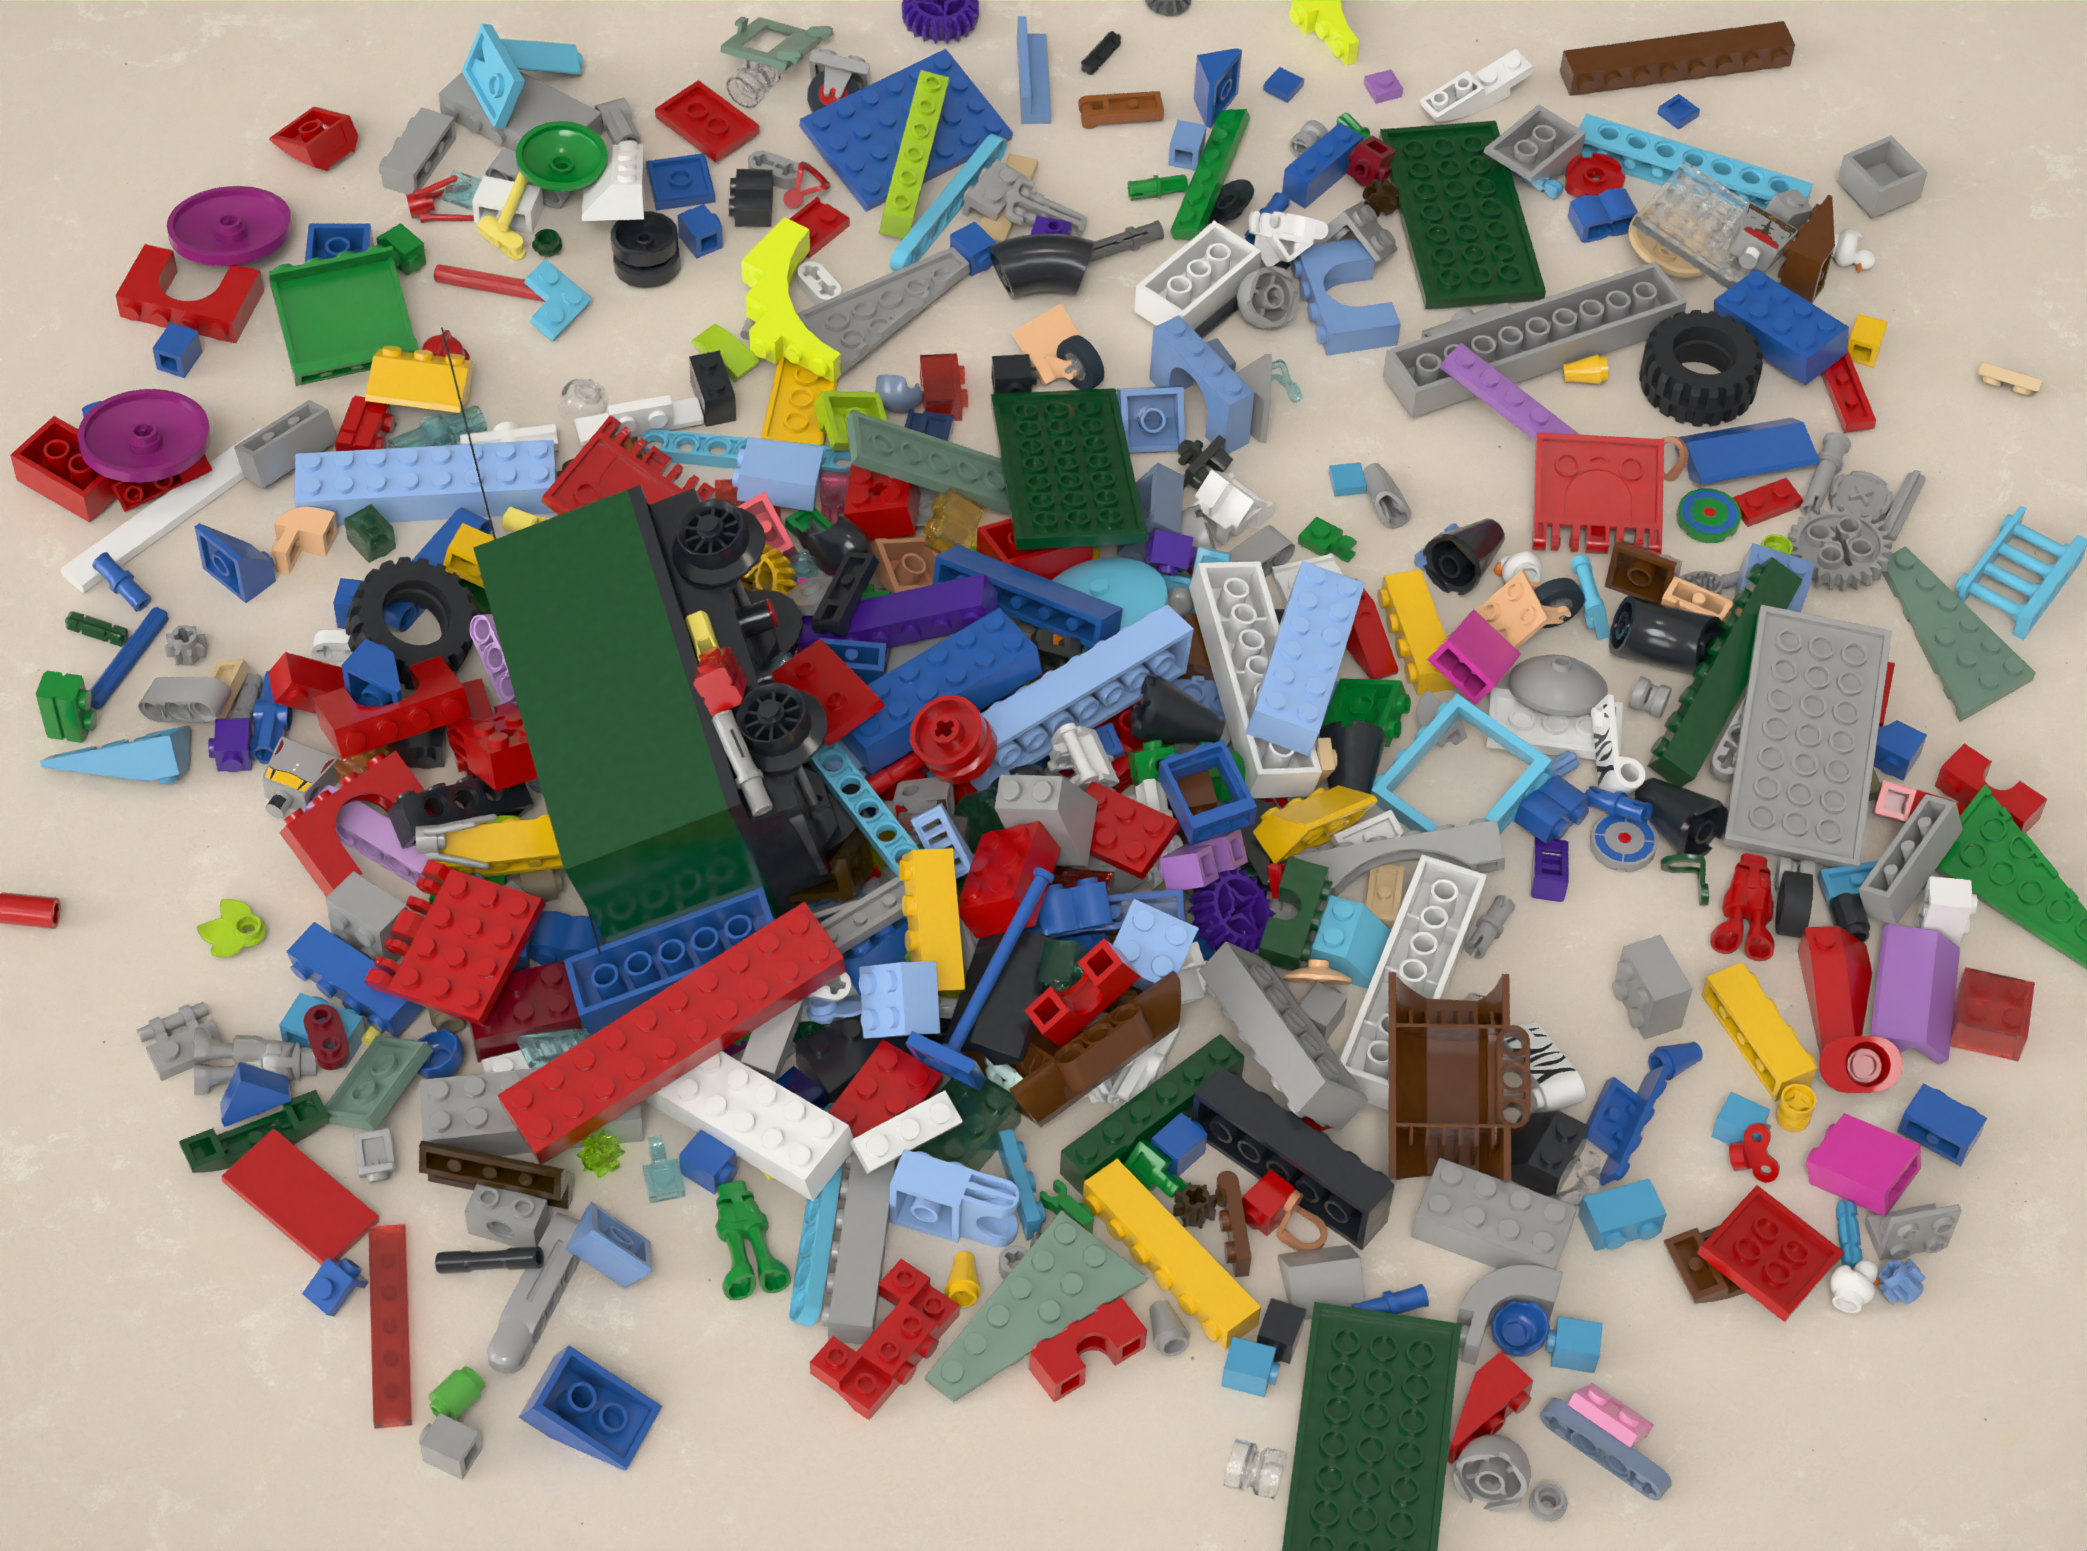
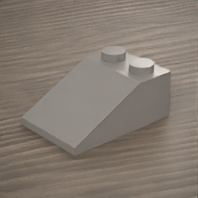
(1538, 145)

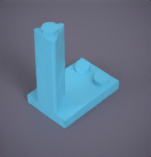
(495, 66)

